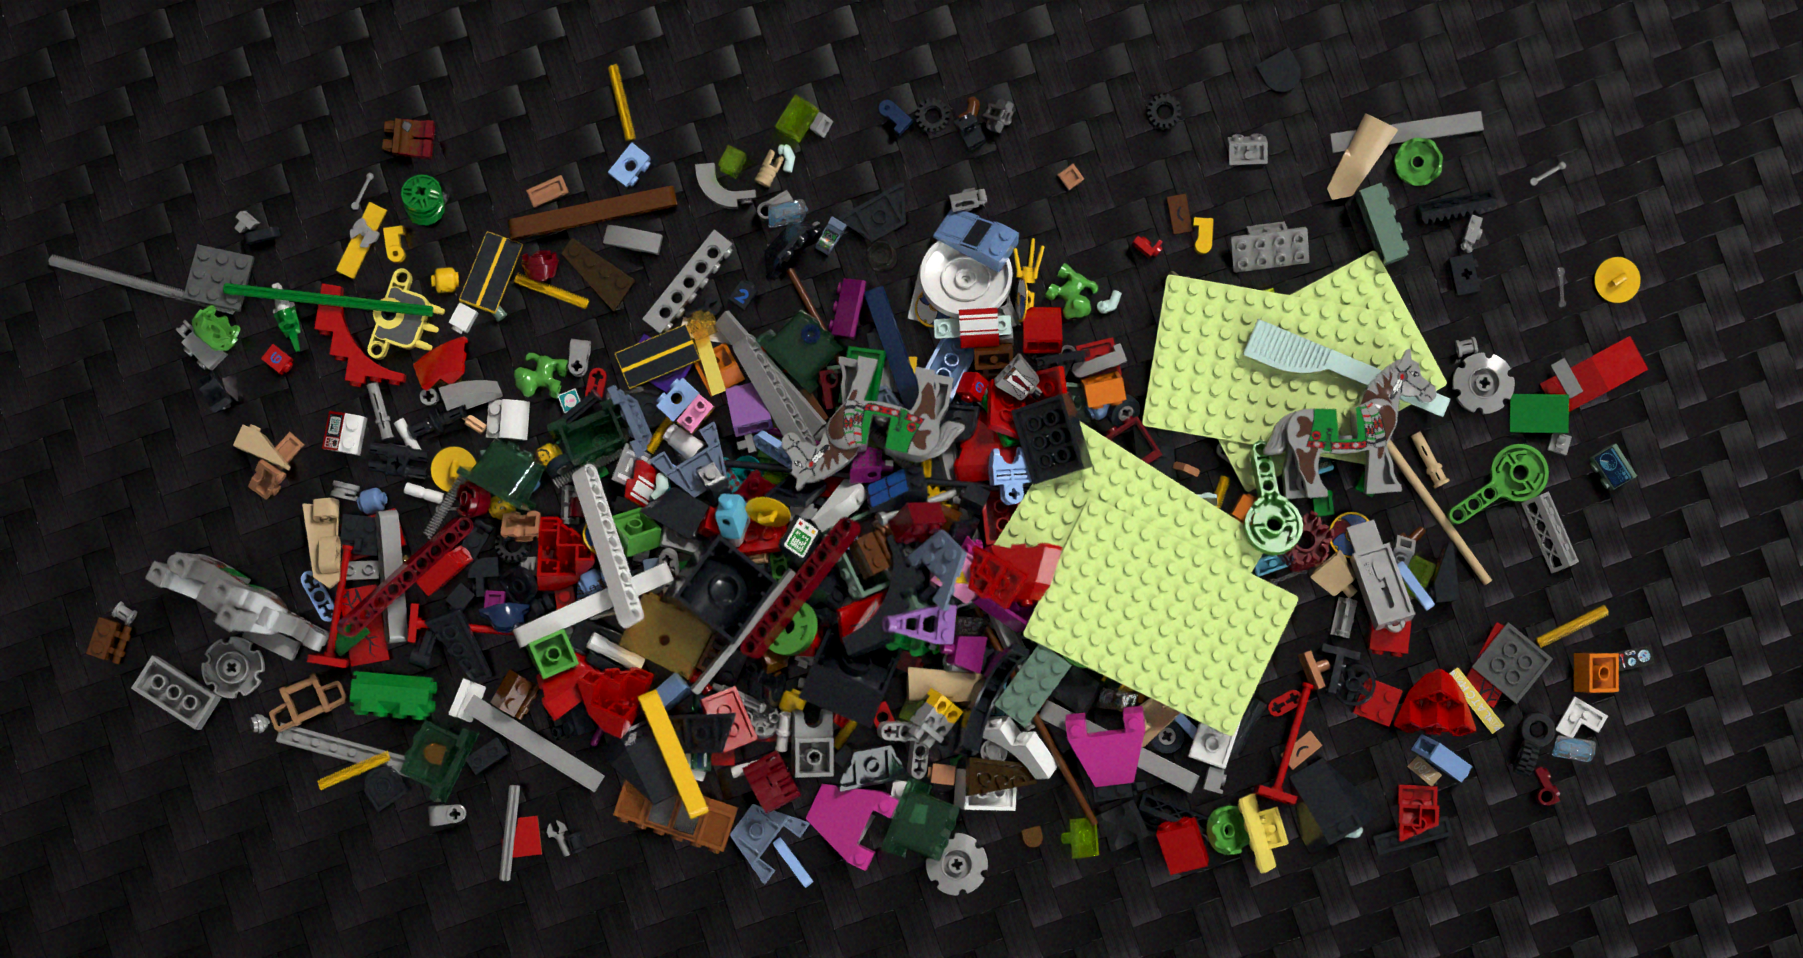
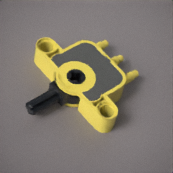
(400, 329)

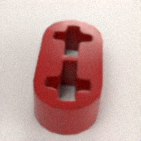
(591, 382)
(1287, 706)

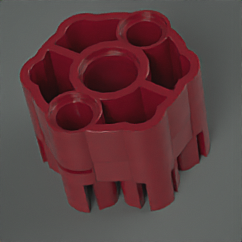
(1319, 539)
(771, 781)

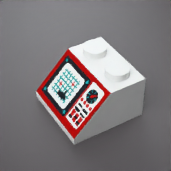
(344, 433)

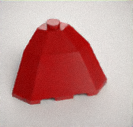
(975, 453)
(560, 555)
(1034, 562)
(562, 689)
(613, 696)
(1436, 707)

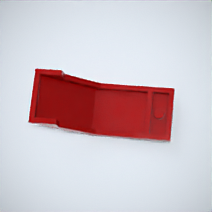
(1601, 372)

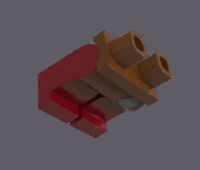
(407, 137)

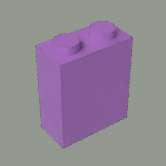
(747, 410)

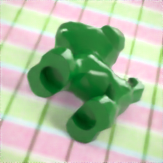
(908, 643)

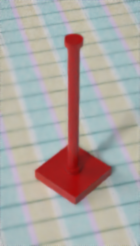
(417, 623)
(329, 656)
(1275, 792)

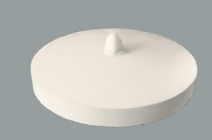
(959, 282)

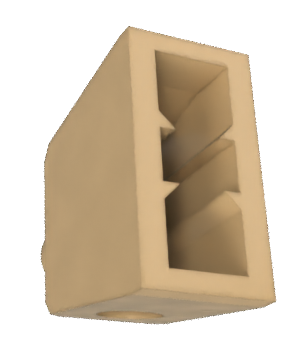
(1335, 575)

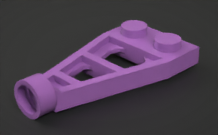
(943, 625)

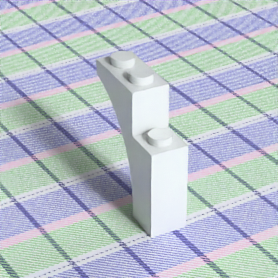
(1023, 745)

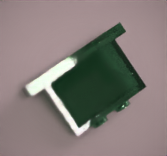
(798, 357)
(592, 435)
(506, 473)
(438, 777)
(920, 823)

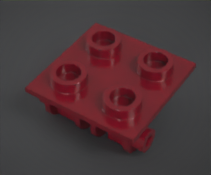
(754, 486)

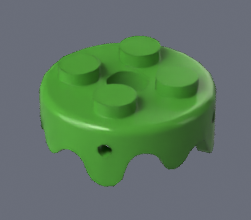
(1431, 158)
(214, 330)
(1237, 835)

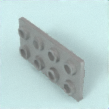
(1269, 247)

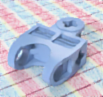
(1007, 483)

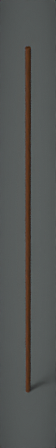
(977, 611)

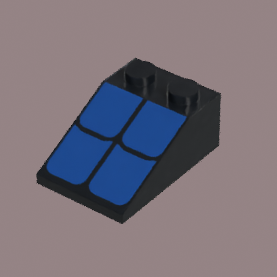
(897, 490)

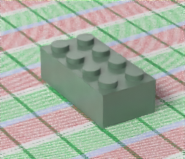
(1382, 224)
(1032, 685)

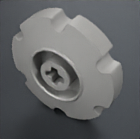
(1494, 372)
(248, 666)
(968, 876)

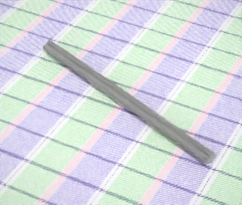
(127, 281)

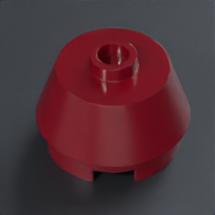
(540, 265)
(472, 500)

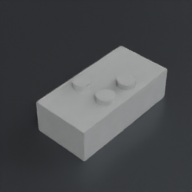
(176, 692)

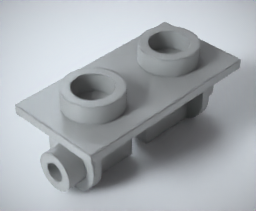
(567, 492)
(363, 570)
(1343, 617)

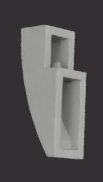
(633, 239)
(469, 393)
(276, 643)

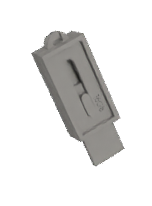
(1379, 578)

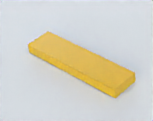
(354, 253)

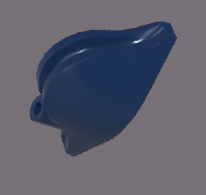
(505, 616)

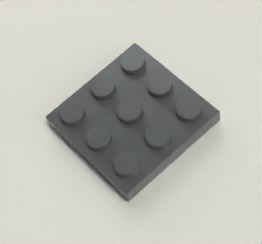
(210, 272)
(1511, 663)

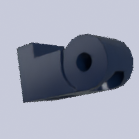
(900, 119)

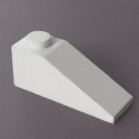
(840, 504)

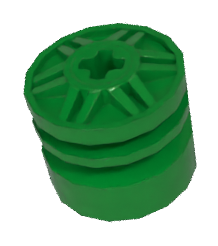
(423, 199)

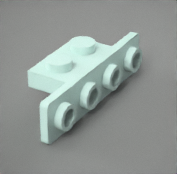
(951, 329)

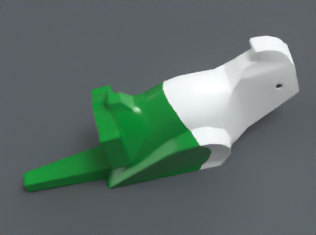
(287, 318)

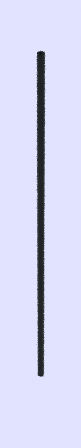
(846, 474)

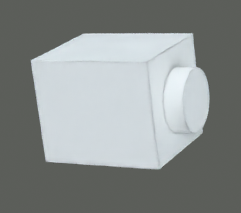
(463, 318)

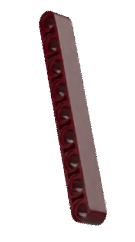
(396, 577)
(809, 584)

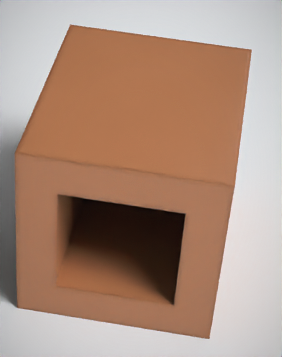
(942, 774)

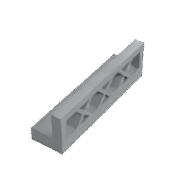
(1561, 544)

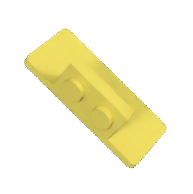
(1264, 830)

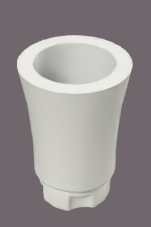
(683, 442)

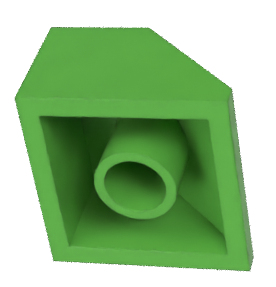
(636, 532)
(552, 654)

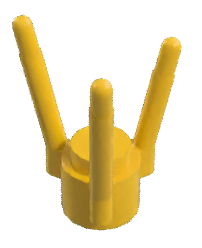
(1029, 272)

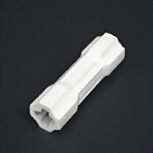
(609, 649)

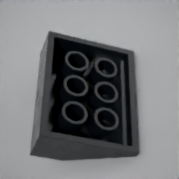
(1051, 438)

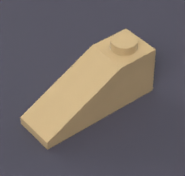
(257, 444)

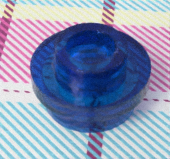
(810, 327)

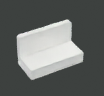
(463, 696)

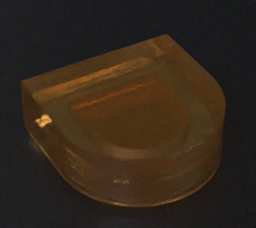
(434, 753)
(1032, 836)

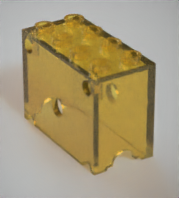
(686, 635)

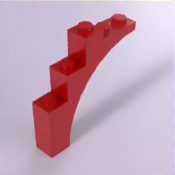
(359, 367)

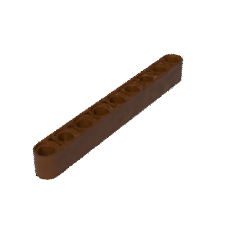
(592, 212)

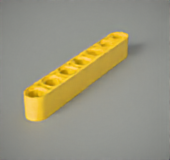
(673, 754)

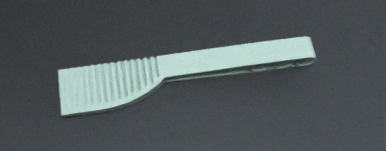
(1296, 354)

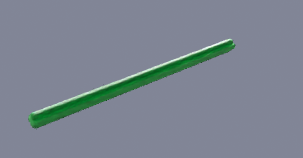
(326, 299)

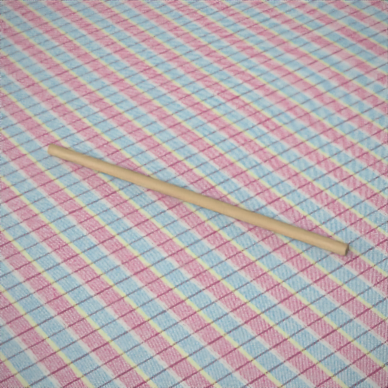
(1438, 513)

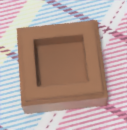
(1070, 177)
(1187, 469)

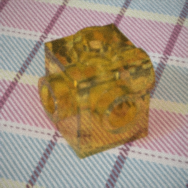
(701, 324)

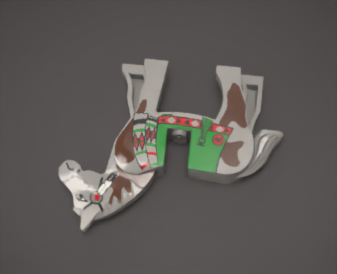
(1315, 431)
(910, 437)
(233, 598)

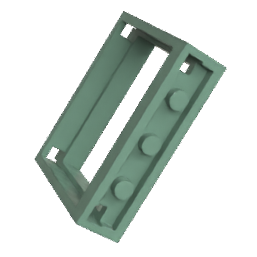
(847, 571)

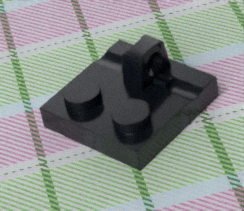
(360, 533)

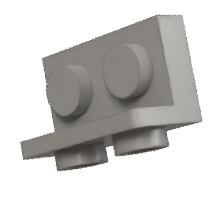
(1247, 149)

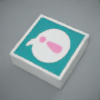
(569, 399)

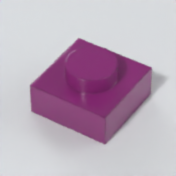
(494, 598)

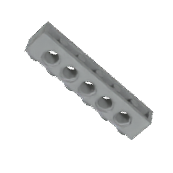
(714, 241)

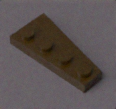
(601, 275)
(995, 775)

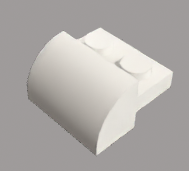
(508, 419)

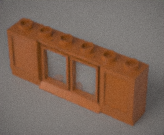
(671, 817)

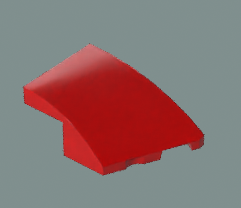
(442, 363)
(994, 578)
(1416, 810)

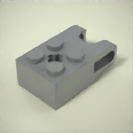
(809, 739)

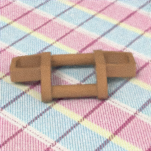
(297, 719)

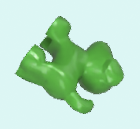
(1076, 304)
(529, 380)

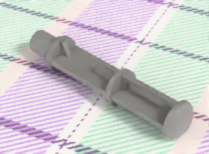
(746, 699)

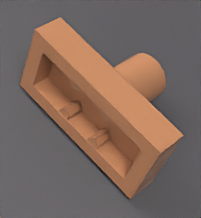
(1313, 669)

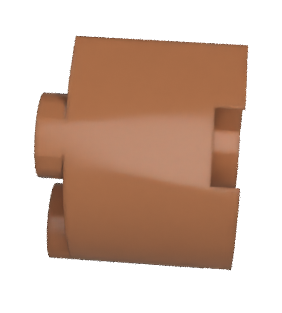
(266, 479)
(521, 526)

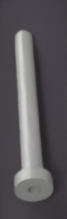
(883, 518)

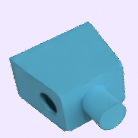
(731, 515)

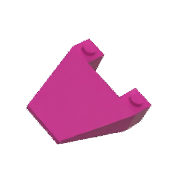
(1108, 755)
(843, 817)

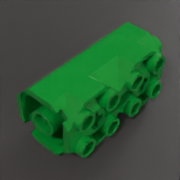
(393, 694)

